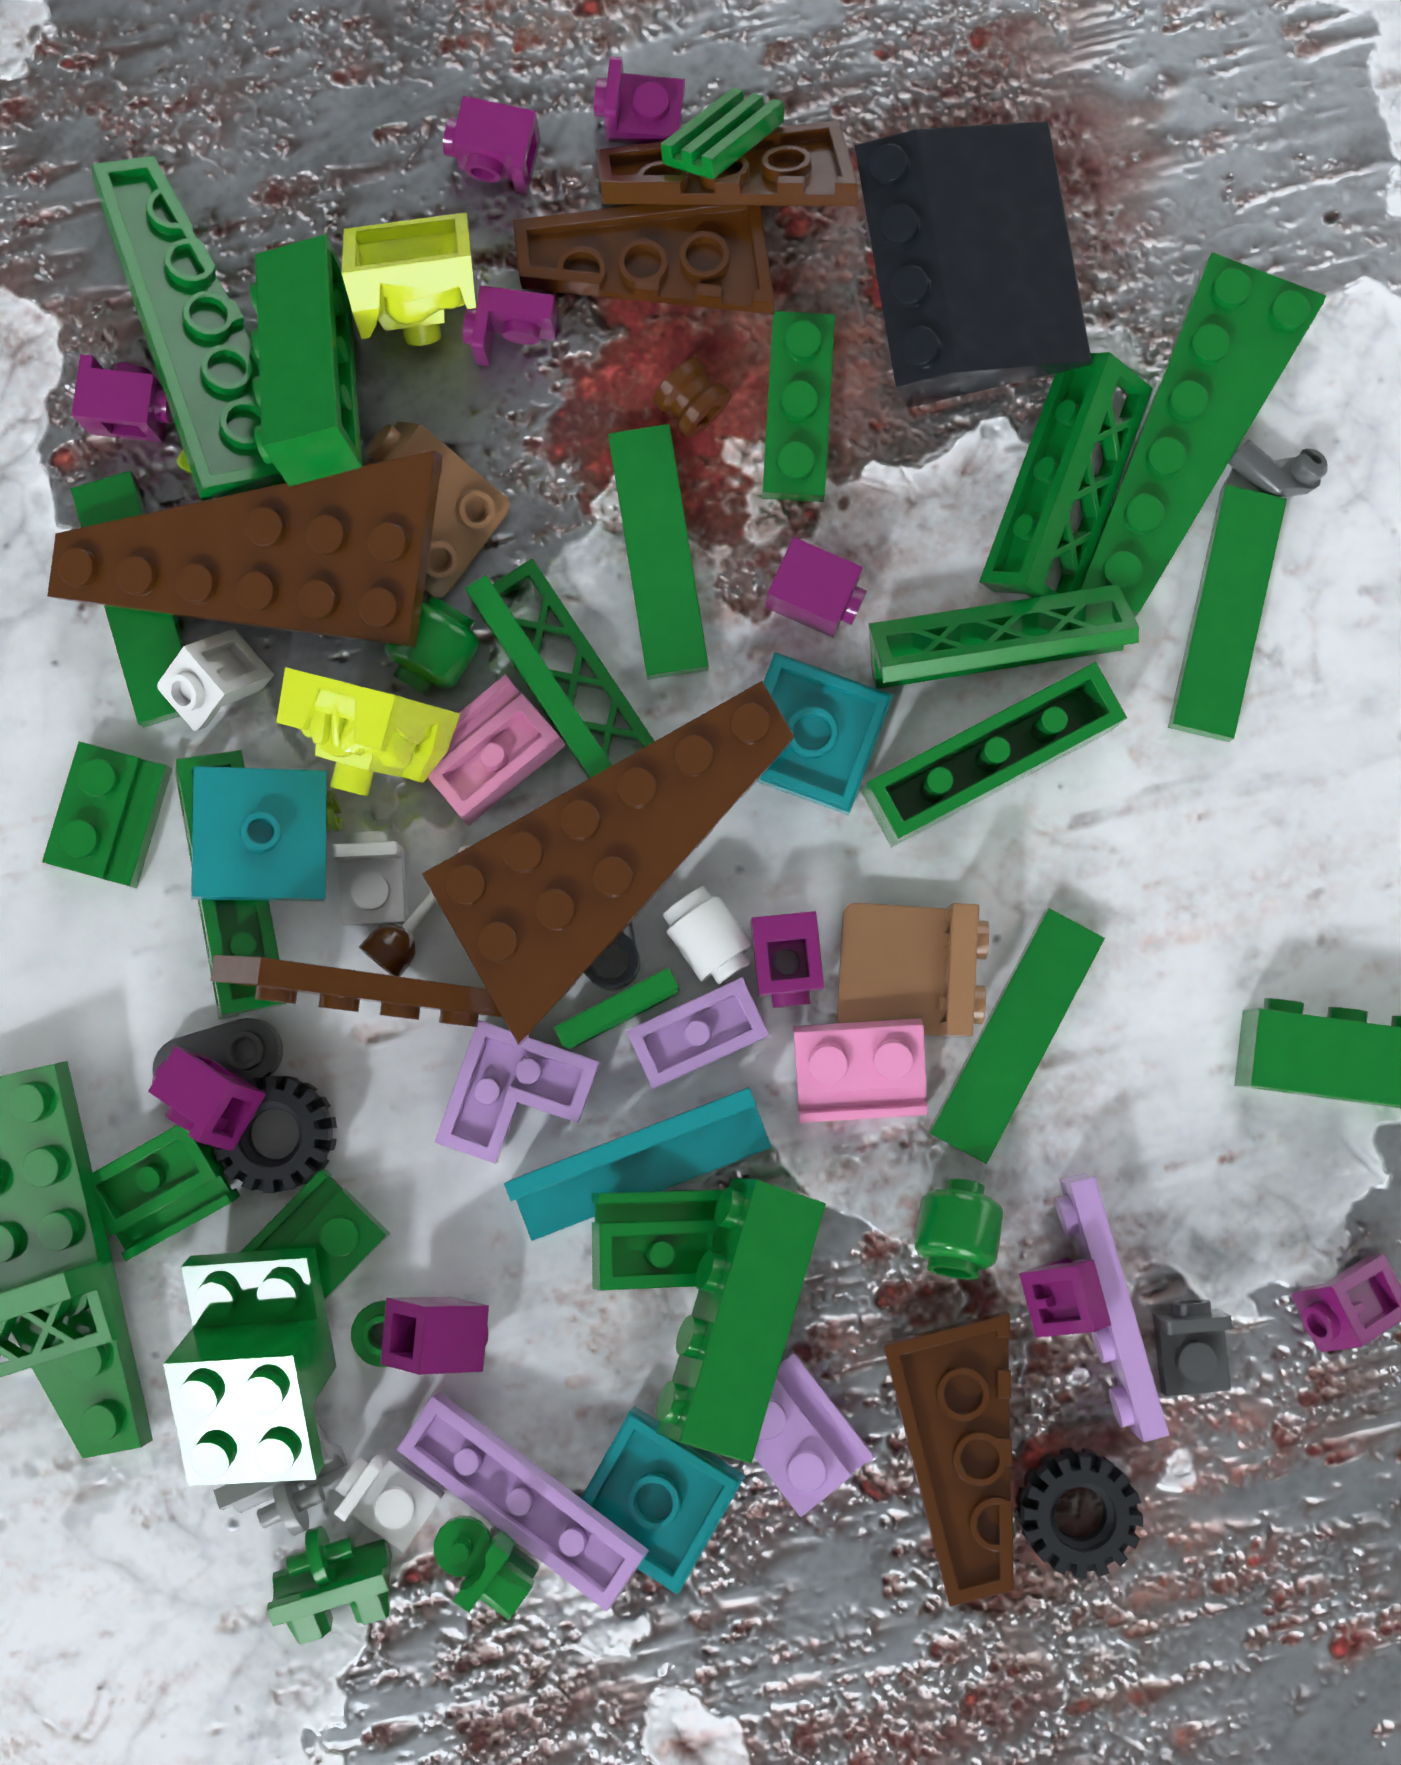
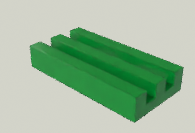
(722, 133)
(617, 1009)

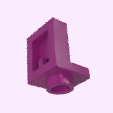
(637, 105)
(517, 314)
(1065, 1298)
(1351, 1305)

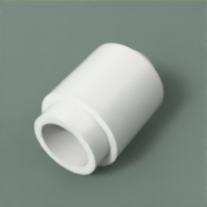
(708, 936)

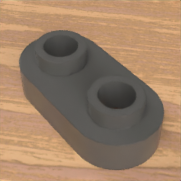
(221, 1045)

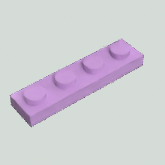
(1135, 1397)
(523, 1500)

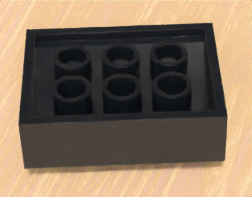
(972, 258)

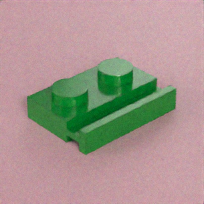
(107, 814)
(160, 1190)
(330, 1221)
(651, 1237)

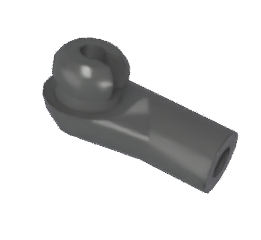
(1283, 476)

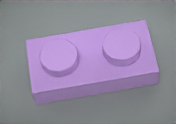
(697, 1033)

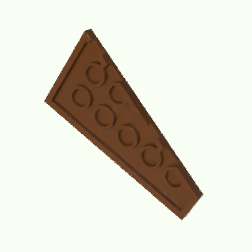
(299, 558)
(576, 871)

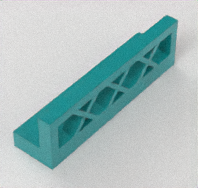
(640, 1161)

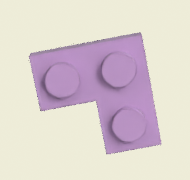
(499, 1077)

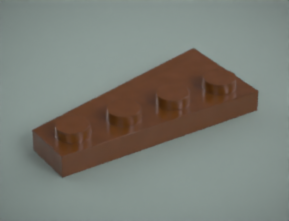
(786, 168)
(651, 255)
(344, 988)
(956, 1424)

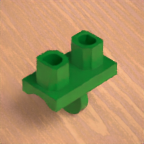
(490, 1567)
(328, 1578)

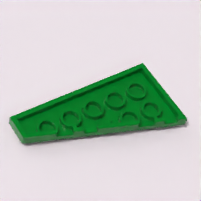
(52, 1227)

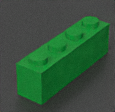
(305, 362)
(993, 754)
(1320, 1055)
(739, 1318)

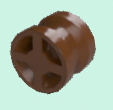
(692, 397)

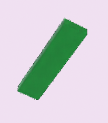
(658, 552)
(1227, 613)
(142, 639)
(1016, 1035)

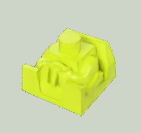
(408, 275)
(365, 729)

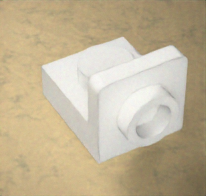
(212, 676)
(371, 880)
(387, 1498)

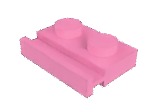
(493, 750)
(860, 1070)

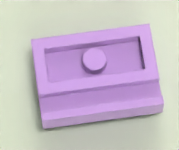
(807, 1439)

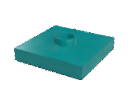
(832, 728)
(258, 834)
(662, 1496)

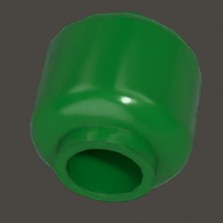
(441, 650)
(958, 1230)

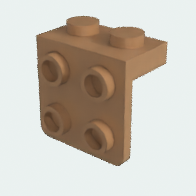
(465, 508)
(913, 966)

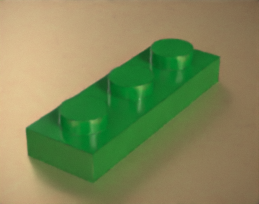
(798, 406)

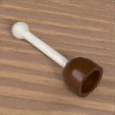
(392, 944)

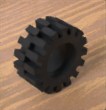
(313, 1142)
(1107, 1540)

